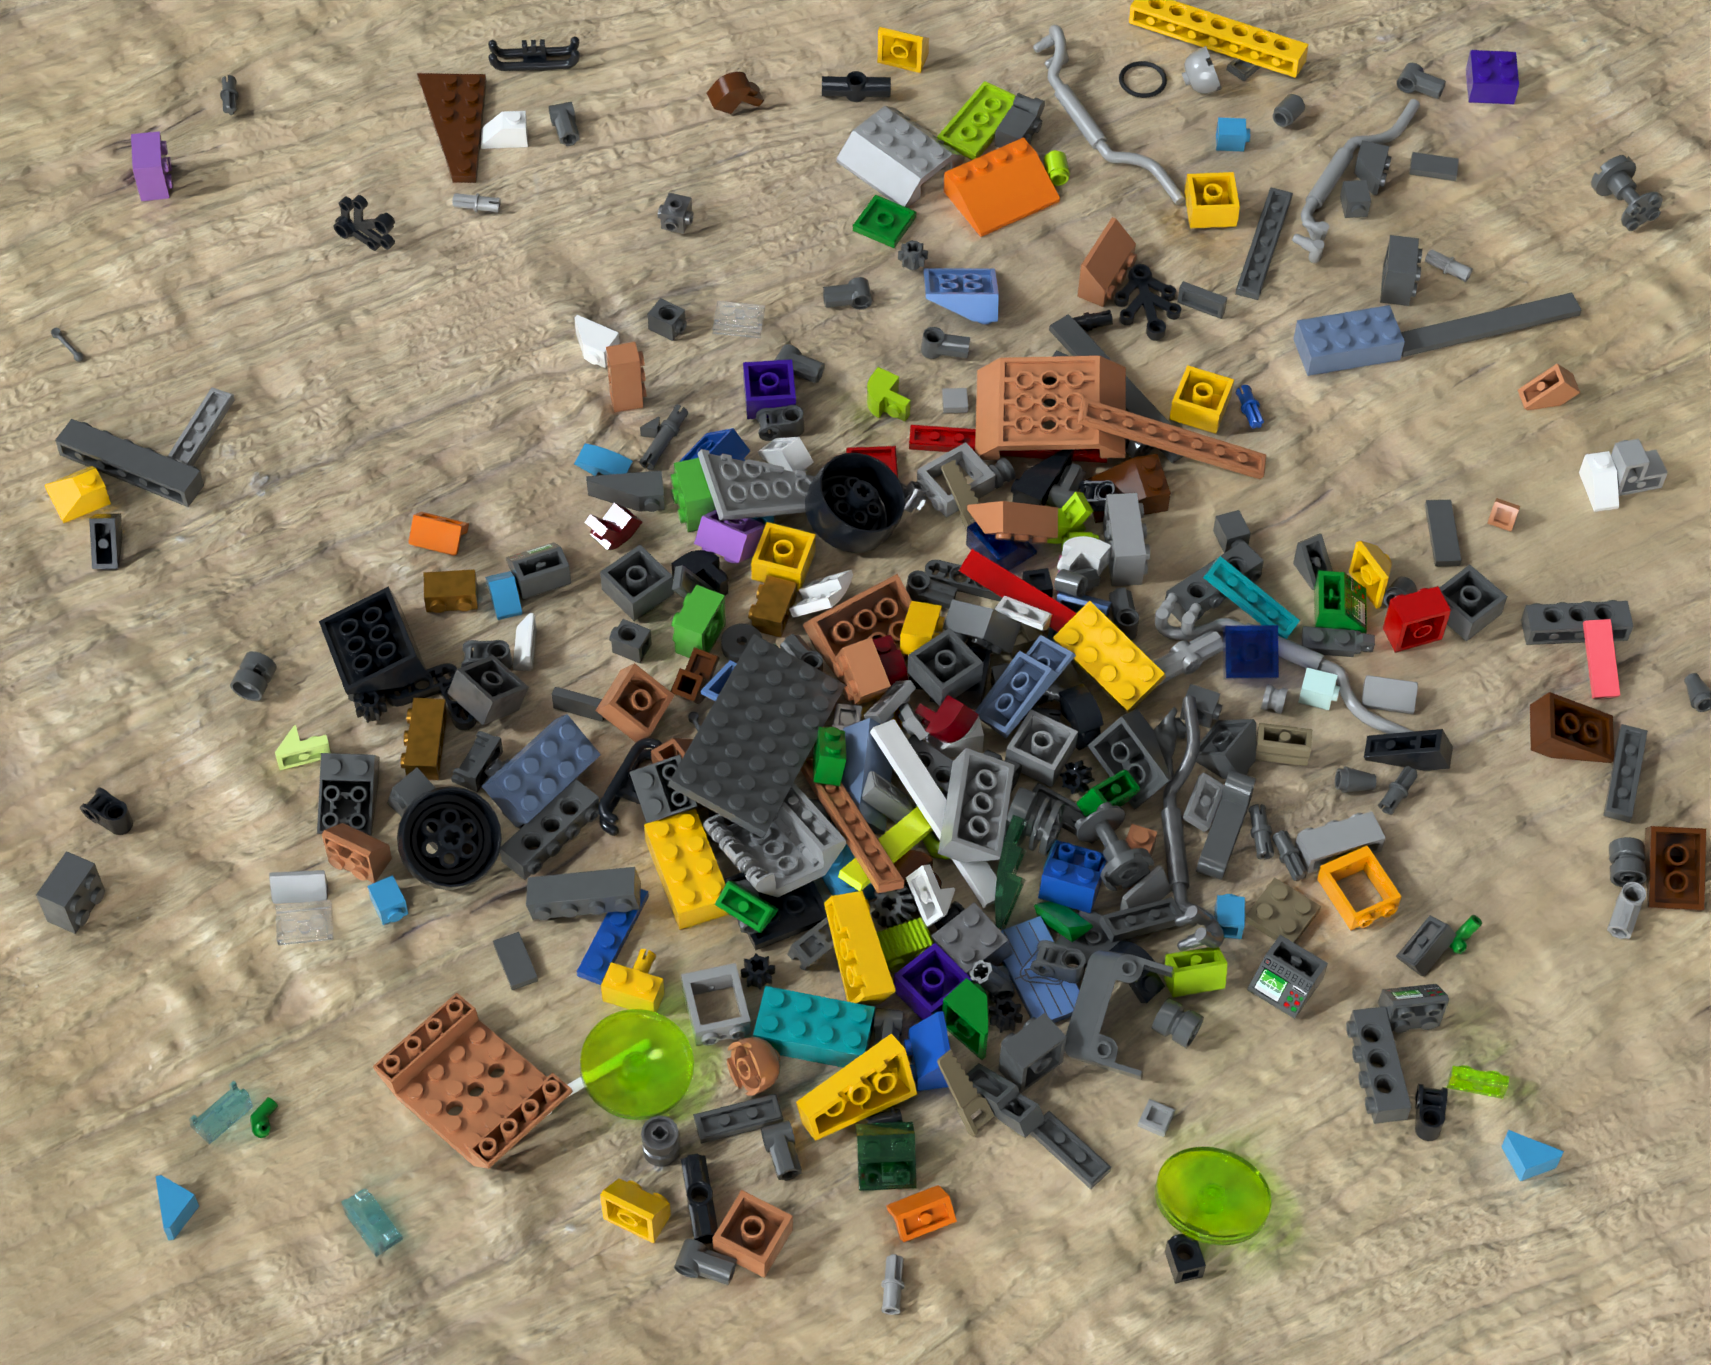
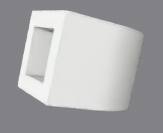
(1083, 553)

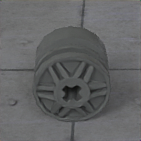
(1041, 822)

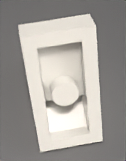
(930, 899)

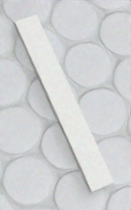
(930, 802)

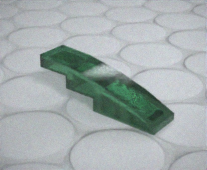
(1008, 884)

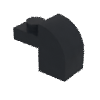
(705, 566)
(1083, 714)
(1149, 983)

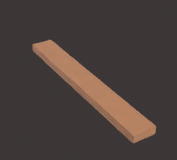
(1171, 438)
(857, 833)

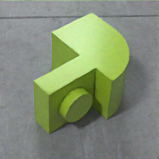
(883, 395)
(1072, 516)

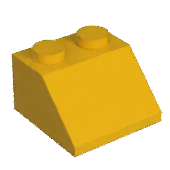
(635, 1209)

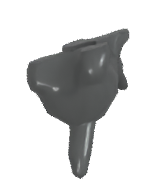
(1166, 735)

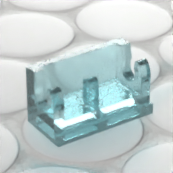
(222, 1113)
(371, 1222)

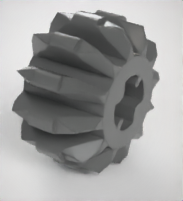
(899, 913)

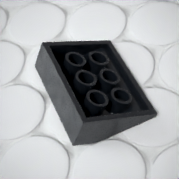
(373, 645)

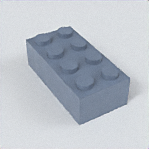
(1348, 340)
(541, 770)

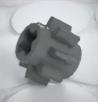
(912, 255)

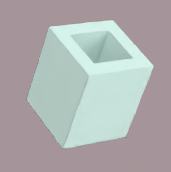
(1319, 689)

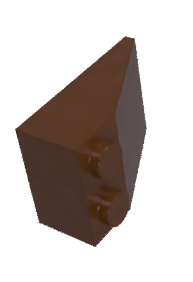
(1140, 476)
(1570, 730)
(1675, 867)

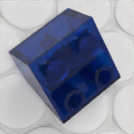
(1002, 552)

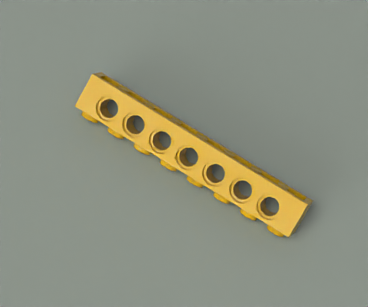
(1220, 34)

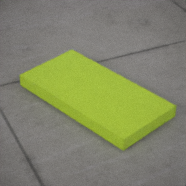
(977, 121)

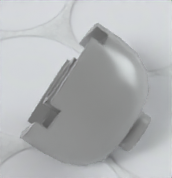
(1201, 72)

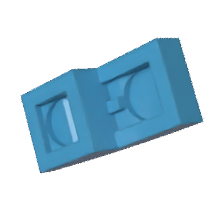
(598, 459)

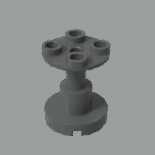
(1617, 180)
(1124, 864)

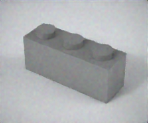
(1338, 839)

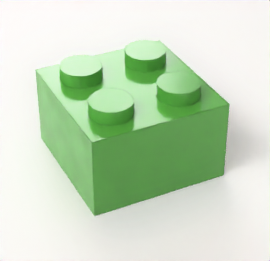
(691, 493)
(699, 621)

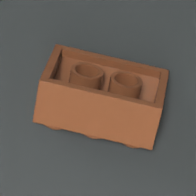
(1106, 264)
(1016, 520)

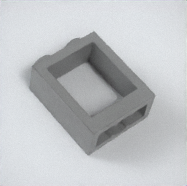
(972, 464)
(711, 980)

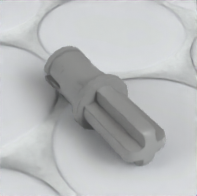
(476, 202)
(1448, 265)
(892, 1285)

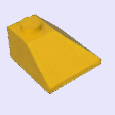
(902, 49)
(78, 494)
(1371, 570)

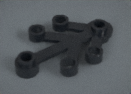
(347, 228)
(1141, 277)

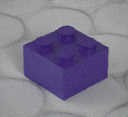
(1492, 77)
(768, 385)
(928, 981)

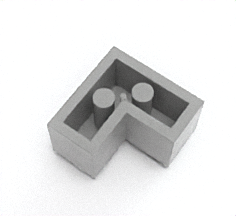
(1637, 468)

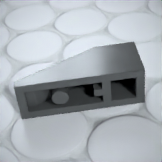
(632, 490)

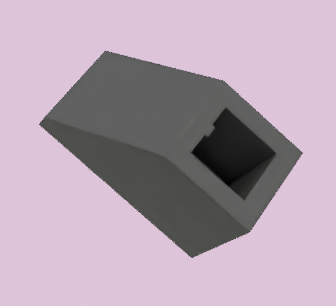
(1371, 163)

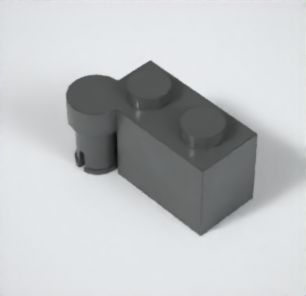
(1020, 121)

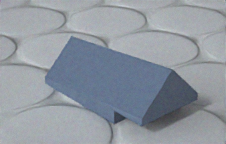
(1023, 685)
(862, 757)

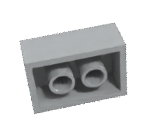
(1126, 536)

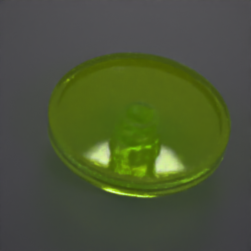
(636, 1064)
(1213, 1195)

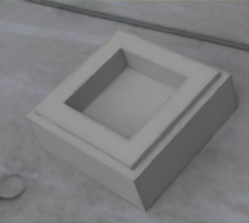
(955, 400)
(1156, 1118)

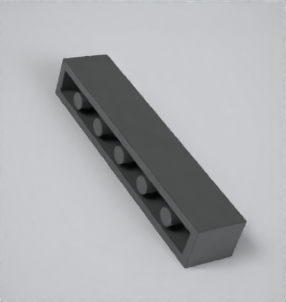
(130, 462)

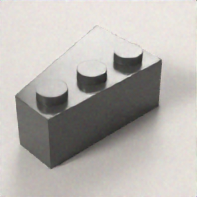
(408, 790)

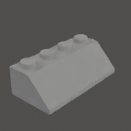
(976, 807)

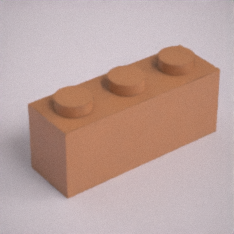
(626, 376)

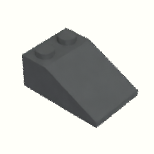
(1133, 747)

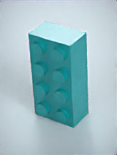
(814, 1026)

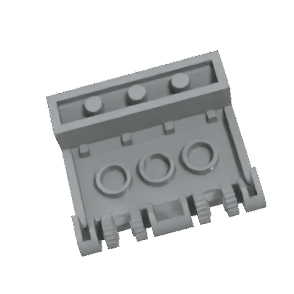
(895, 155)
(791, 854)

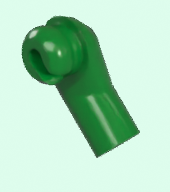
(1464, 933)

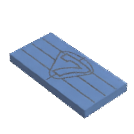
(1036, 992)

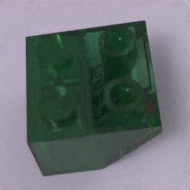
(886, 1156)

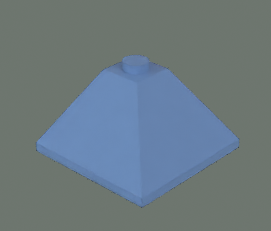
(964, 291)

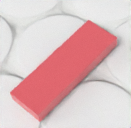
(1601, 658)

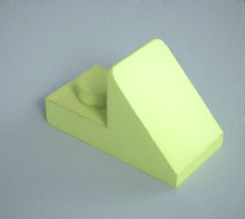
(295, 752)

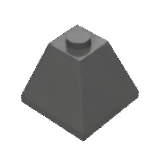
(1229, 747)

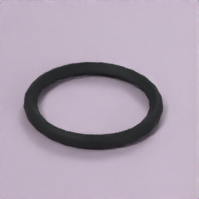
(1142, 63)

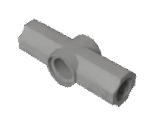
(1188, 656)

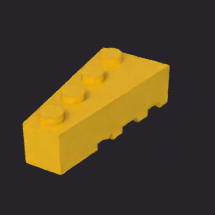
(858, 950)
(859, 1089)

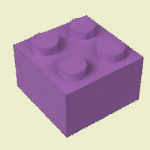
(151, 166)
(732, 539)

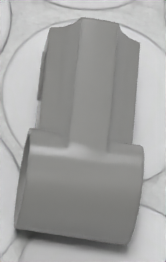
(1626, 911)

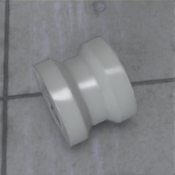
(1274, 699)

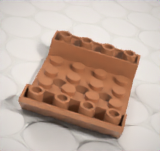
(1013, 410)
(451, 1057)

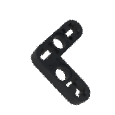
(441, 687)

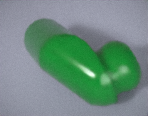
(260, 1118)

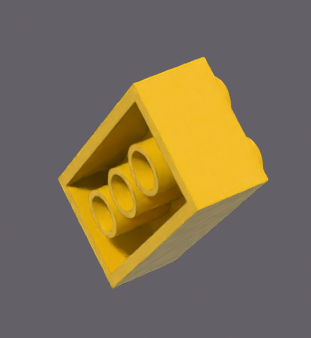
(1110, 657)
(686, 867)

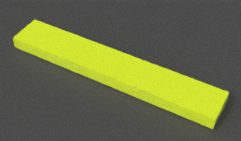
(895, 842)

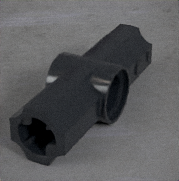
(856, 86)
(698, 1184)

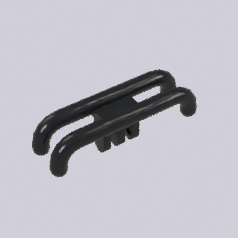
(534, 56)
(622, 784)

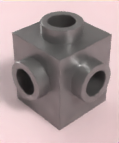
(676, 213)

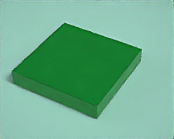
(884, 221)

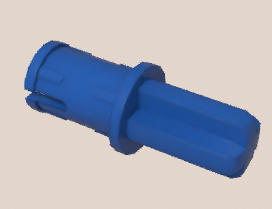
(1250, 406)

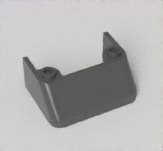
(1083, 1033)

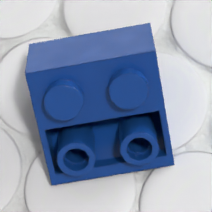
(1072, 876)

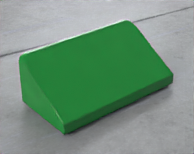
(746, 906)
(1062, 920)

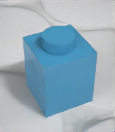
(1231, 134)
(388, 900)
(1230, 915)

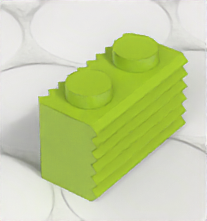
(904, 943)

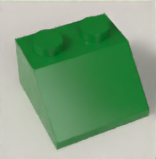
(967, 1016)

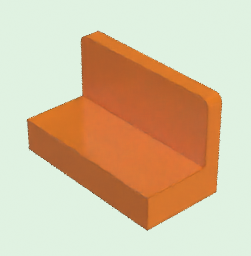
(437, 532)
(922, 1213)

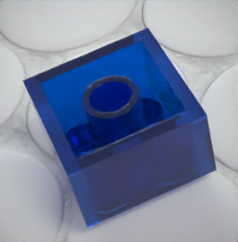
(1250, 652)

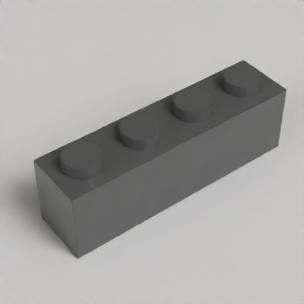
(583, 893)

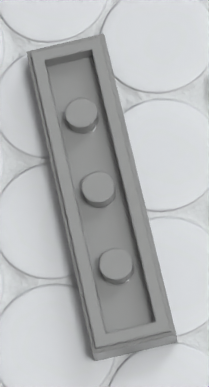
(202, 426)

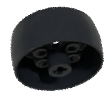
(864, 485)
(466, 868)

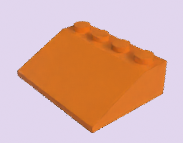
(1000, 187)

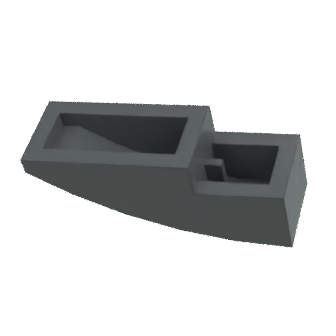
(1006, 1101)

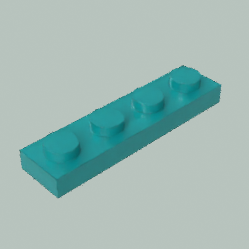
(1250, 597)

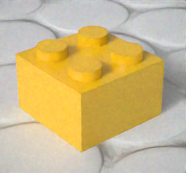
(1212, 200)
(1201, 399)
(783, 554)

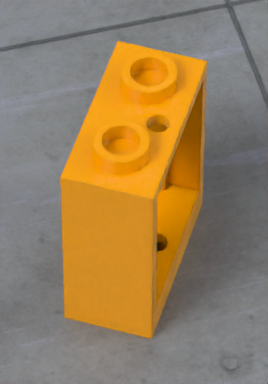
(1348, 865)

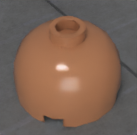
(753, 1064)

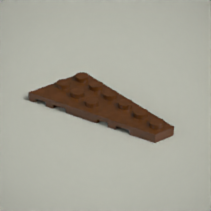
(457, 116)

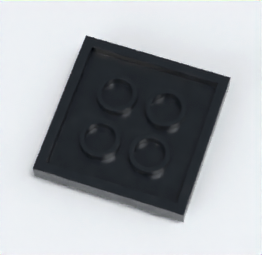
(796, 913)

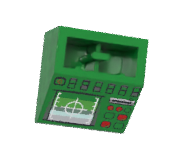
(1339, 602)

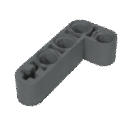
(1226, 825)

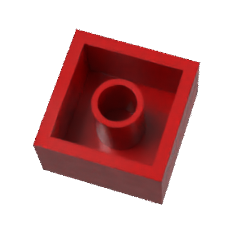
(1416, 618)

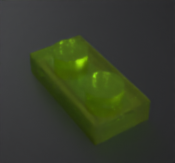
(1478, 1082)

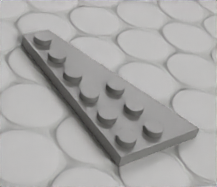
(753, 487)

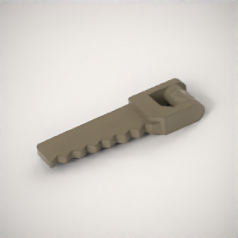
(960, 490)
(964, 1094)

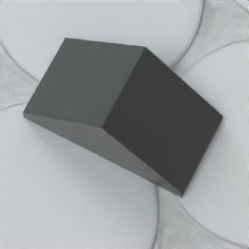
(1310, 557)

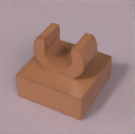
(1503, 514)

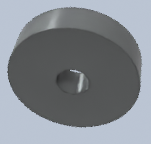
(734, 635)

